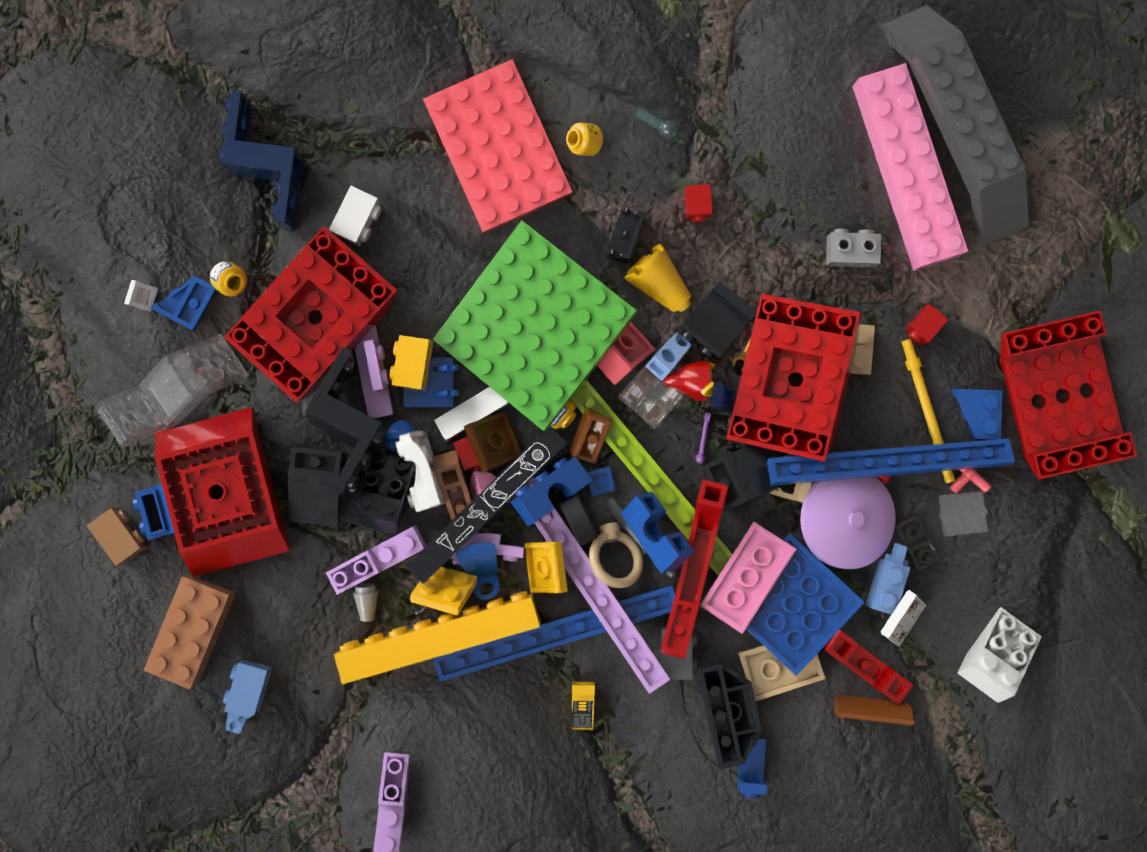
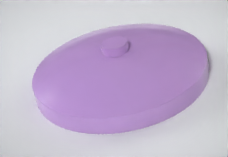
(848, 521)

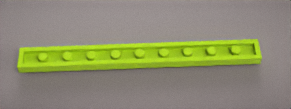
(648, 471)

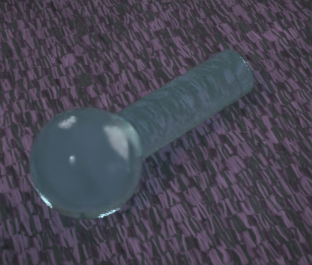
(667, 129)

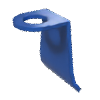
(480, 561)

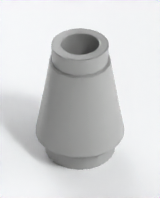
(366, 601)

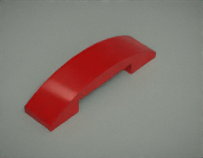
(868, 667)

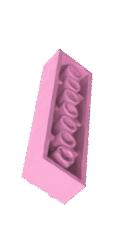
(909, 167)

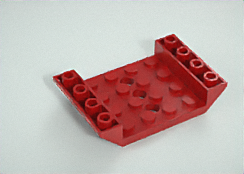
(1081, 429)

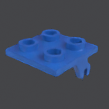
(439, 386)

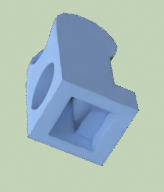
(668, 356)

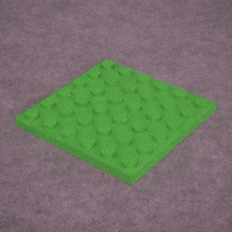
(534, 325)

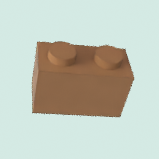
(117, 535)

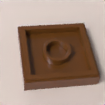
(493, 441)

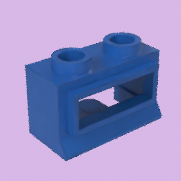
(141, 505)

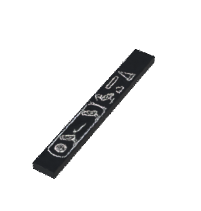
(486, 505)

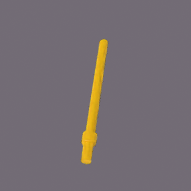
(913, 364)

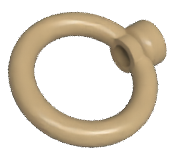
(611, 533)

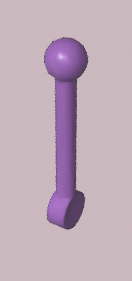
(700, 458)

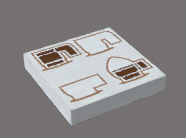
(903, 618)

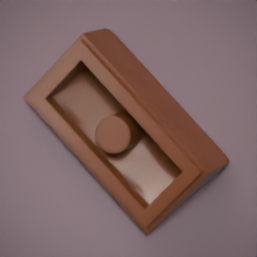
(590, 436)

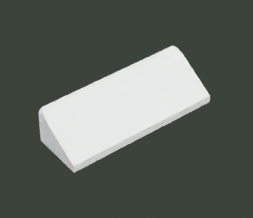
(472, 410)

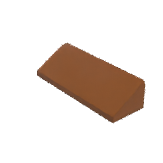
(873, 710)

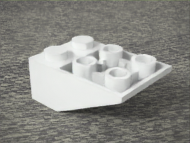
(1000, 656)

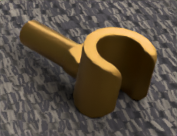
(742, 356)

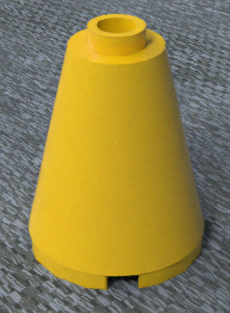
(660, 280)

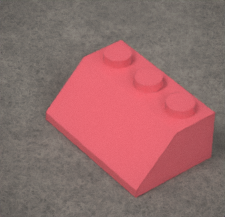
(625, 354)

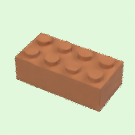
(189, 631)

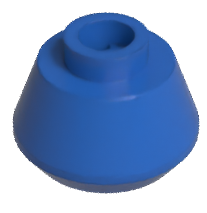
(396, 430)

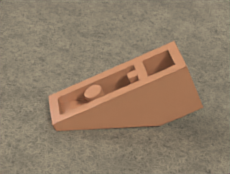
(452, 482)

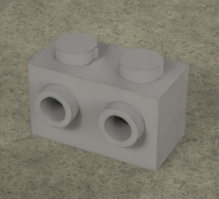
(853, 249)

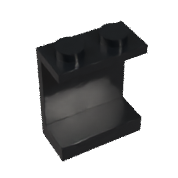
(717, 321)

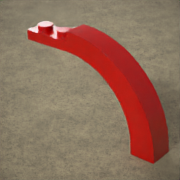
(694, 569)

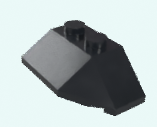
(729, 713)

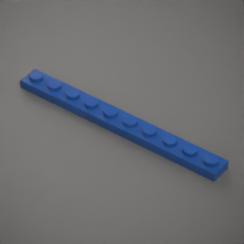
(891, 461)
(549, 635)

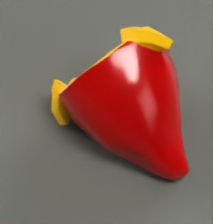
(693, 380)

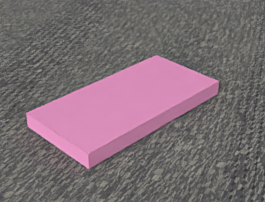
(748, 577)

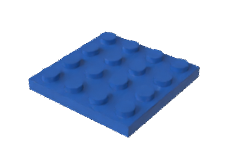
(802, 610)

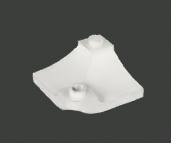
(426, 490)

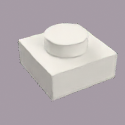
(141, 295)

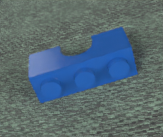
(534, 501)
(643, 518)

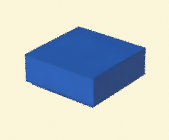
(601, 481)

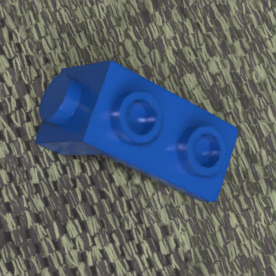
(751, 773)

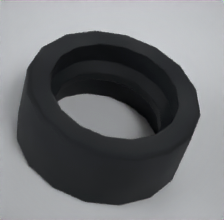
(578, 520)

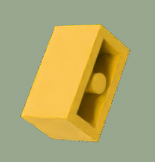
(411, 362)

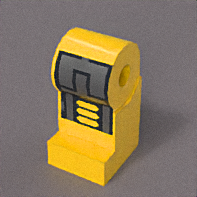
(583, 705)

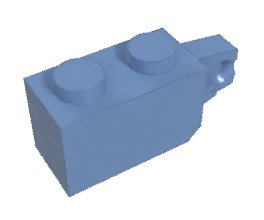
(889, 581)
(246, 693)

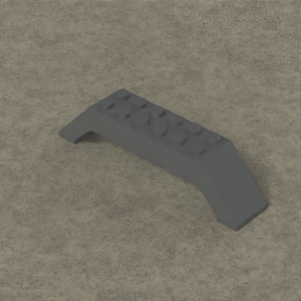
(966, 120)

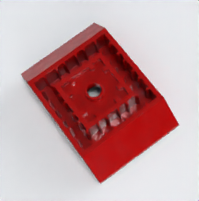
(278, 326)
(787, 341)
(246, 518)

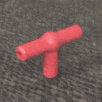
(966, 476)

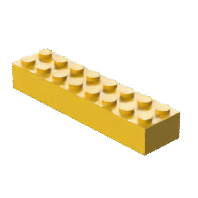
(437, 638)

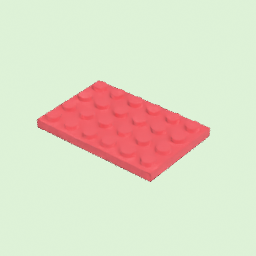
(497, 146)

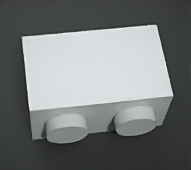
(356, 216)

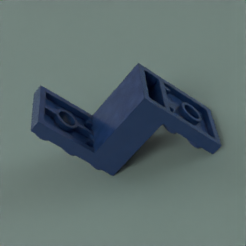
(261, 160)

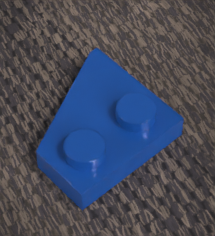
(187, 303)
(982, 412)

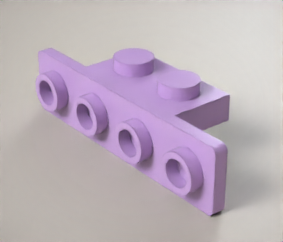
(374, 376)

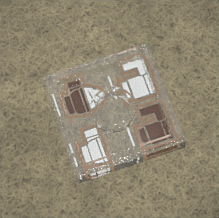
(650, 397)

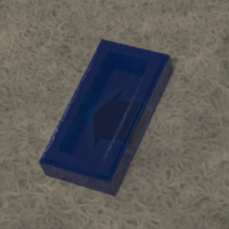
(722, 397)

